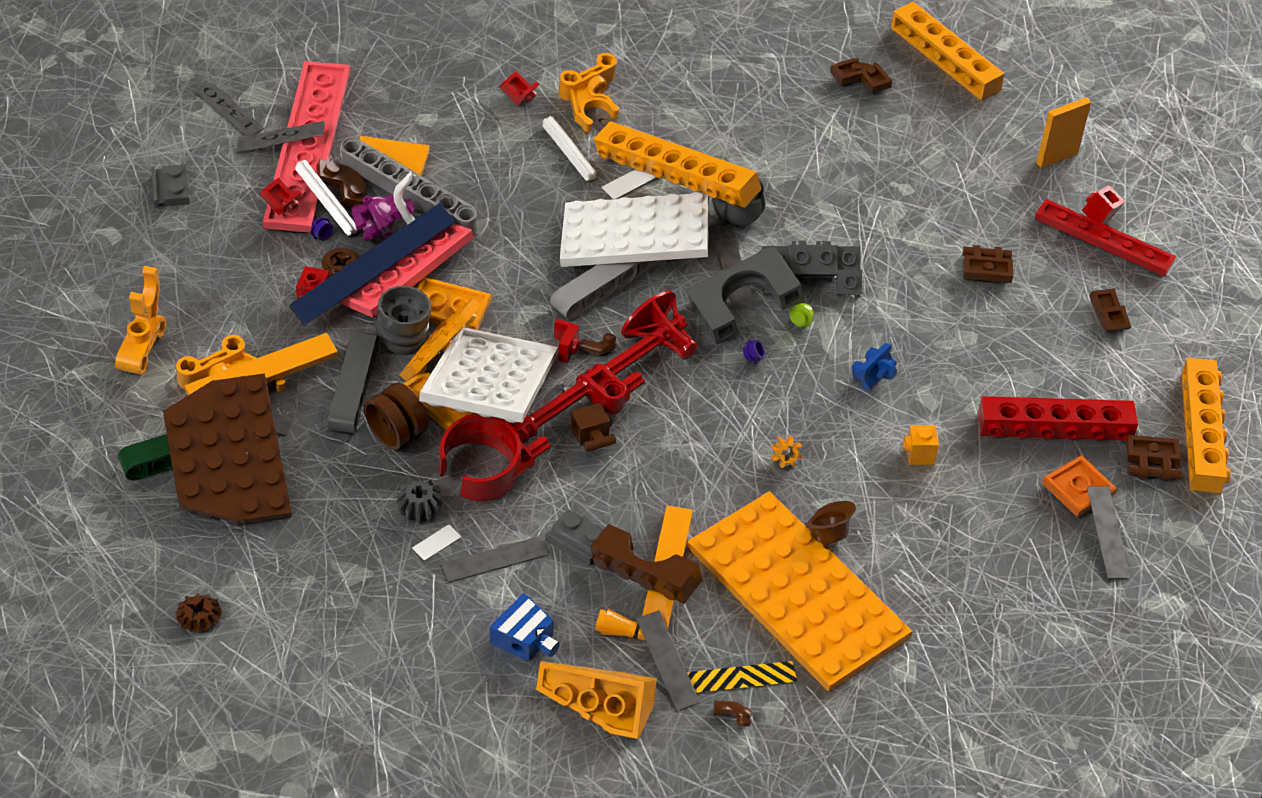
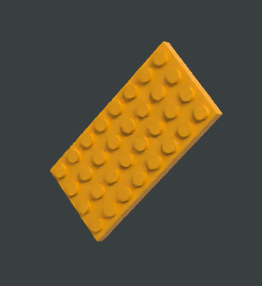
(799, 591)

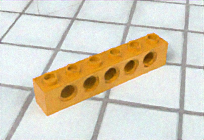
(947, 51)
(1204, 426)

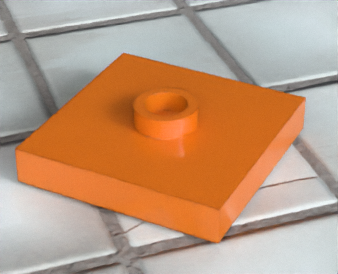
(1071, 483)

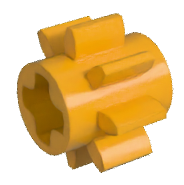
(788, 458)

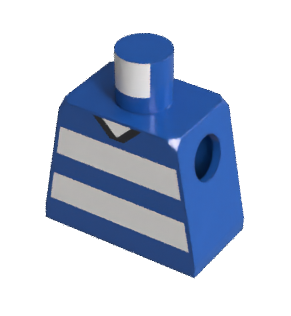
(524, 630)

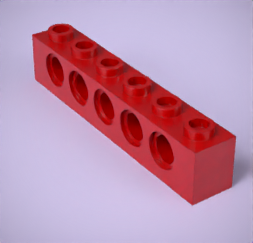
(1057, 418)

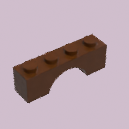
(672, 577)

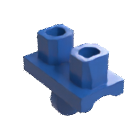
(877, 366)

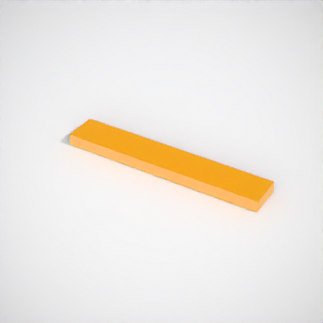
(278, 363)
(671, 542)

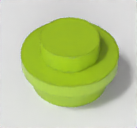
(801, 314)

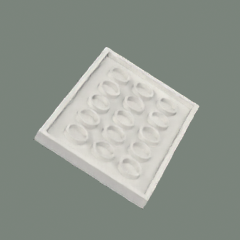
(635, 229)
(489, 375)

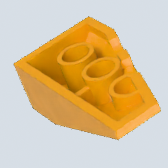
(609, 698)

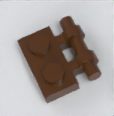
(987, 264)
(1153, 450)

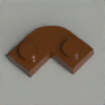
(871, 75)
(350, 181)

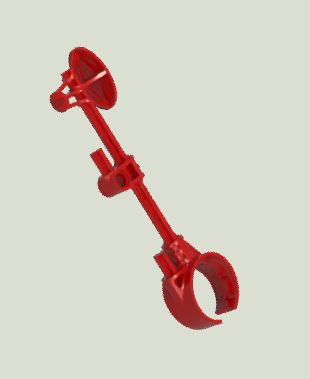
(596, 384)

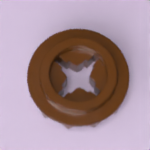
(339, 255)
(201, 621)

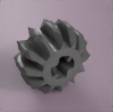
(419, 500)

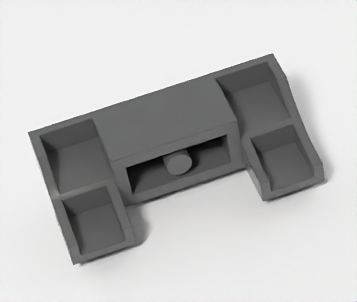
(824, 261)

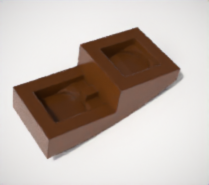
(1108, 310)

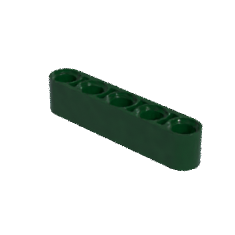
(145, 458)

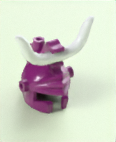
(378, 213)

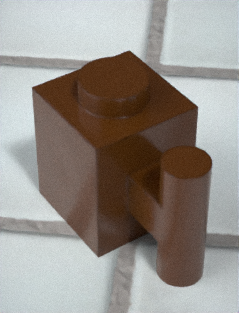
(592, 427)

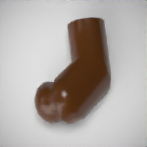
(599, 348)
(733, 708)

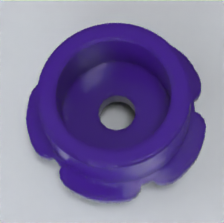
(321, 229)
(754, 351)

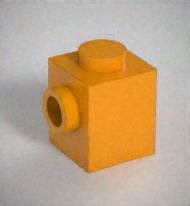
(921, 444)

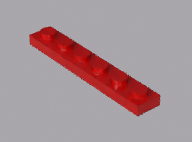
(1105, 237)

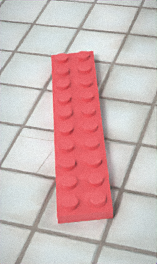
(316, 100)

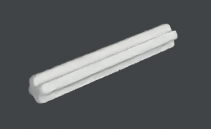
(569, 149)
(326, 197)

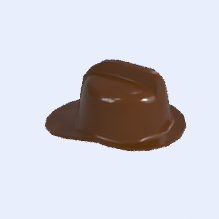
(831, 522)

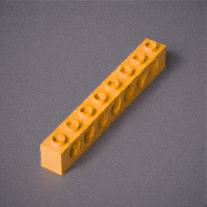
(678, 164)

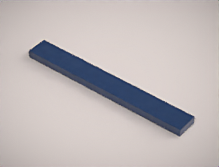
(371, 264)

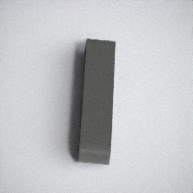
(353, 382)

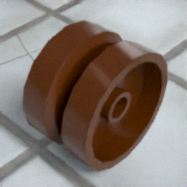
(395, 416)

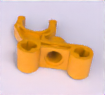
(587, 89)
(144, 328)
(231, 355)

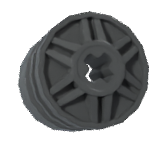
(403, 319)

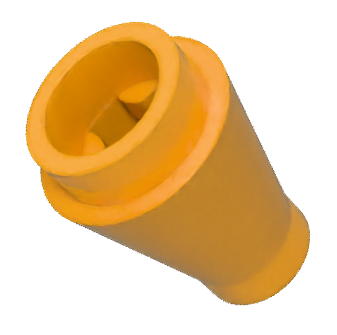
(614, 624)

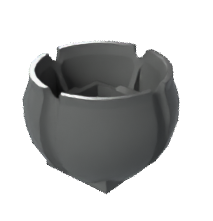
(738, 215)

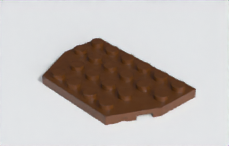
(228, 452)

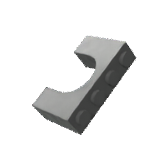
(762, 269)

